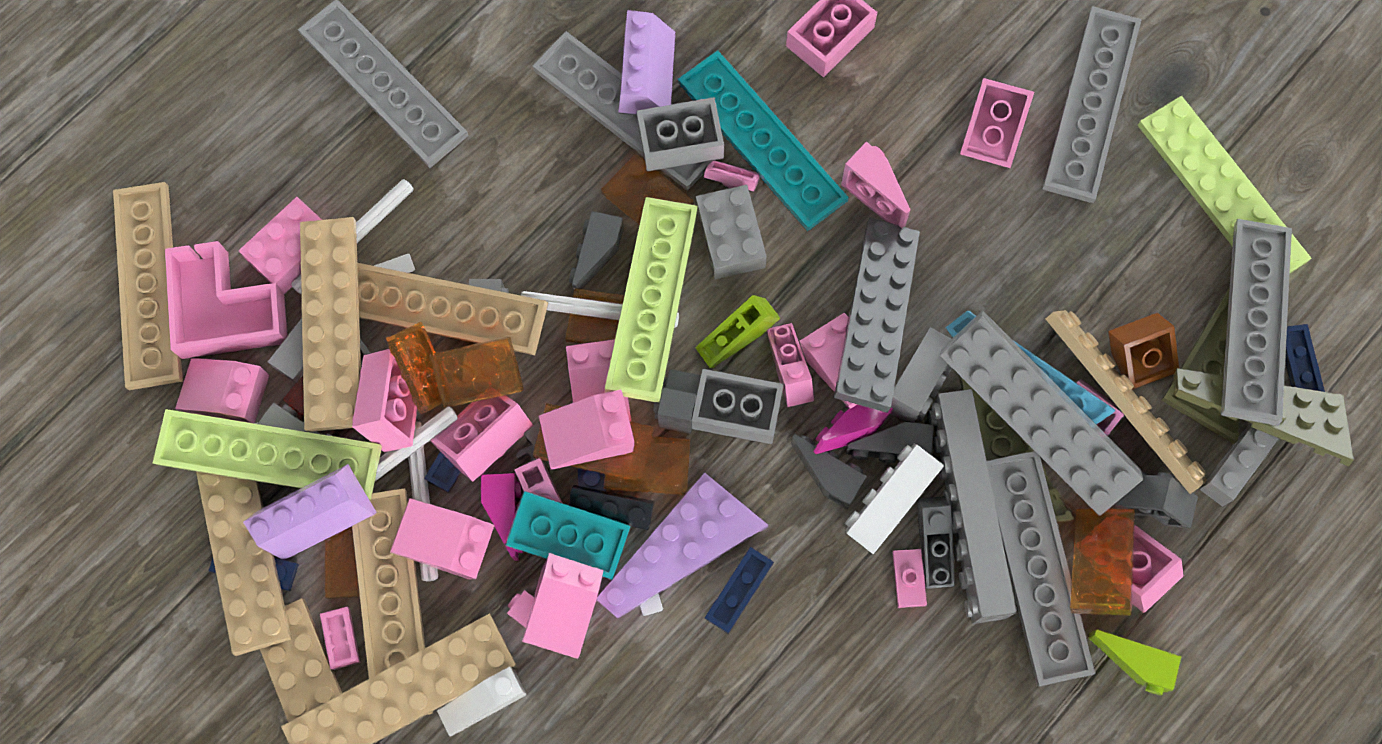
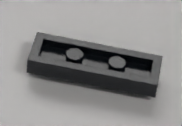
(618, 507)

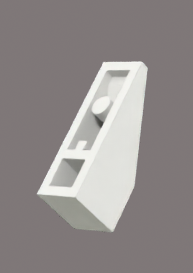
(482, 701)

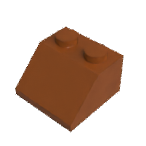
(1145, 349)

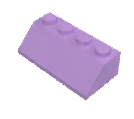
(646, 63)
(310, 514)

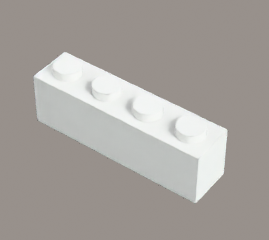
(893, 498)

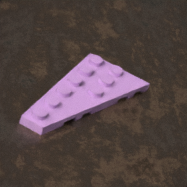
(691, 536)

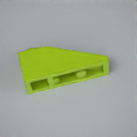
(738, 330)
(1141, 662)

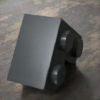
(677, 401)
(1162, 499)

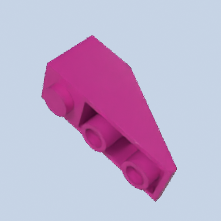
(850, 427)
(500, 501)

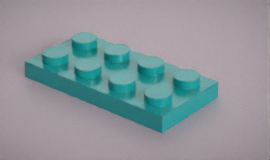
(566, 531)

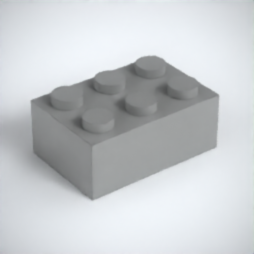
(680, 134)
(731, 232)
(921, 379)
(737, 406)

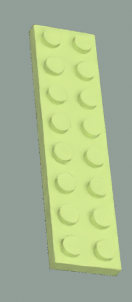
(1210, 172)
(651, 300)
(261, 451)

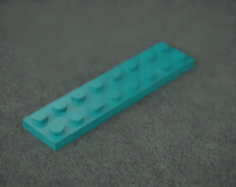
(765, 141)

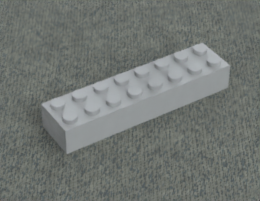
(1041, 413)
(972, 508)

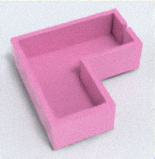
(211, 316)

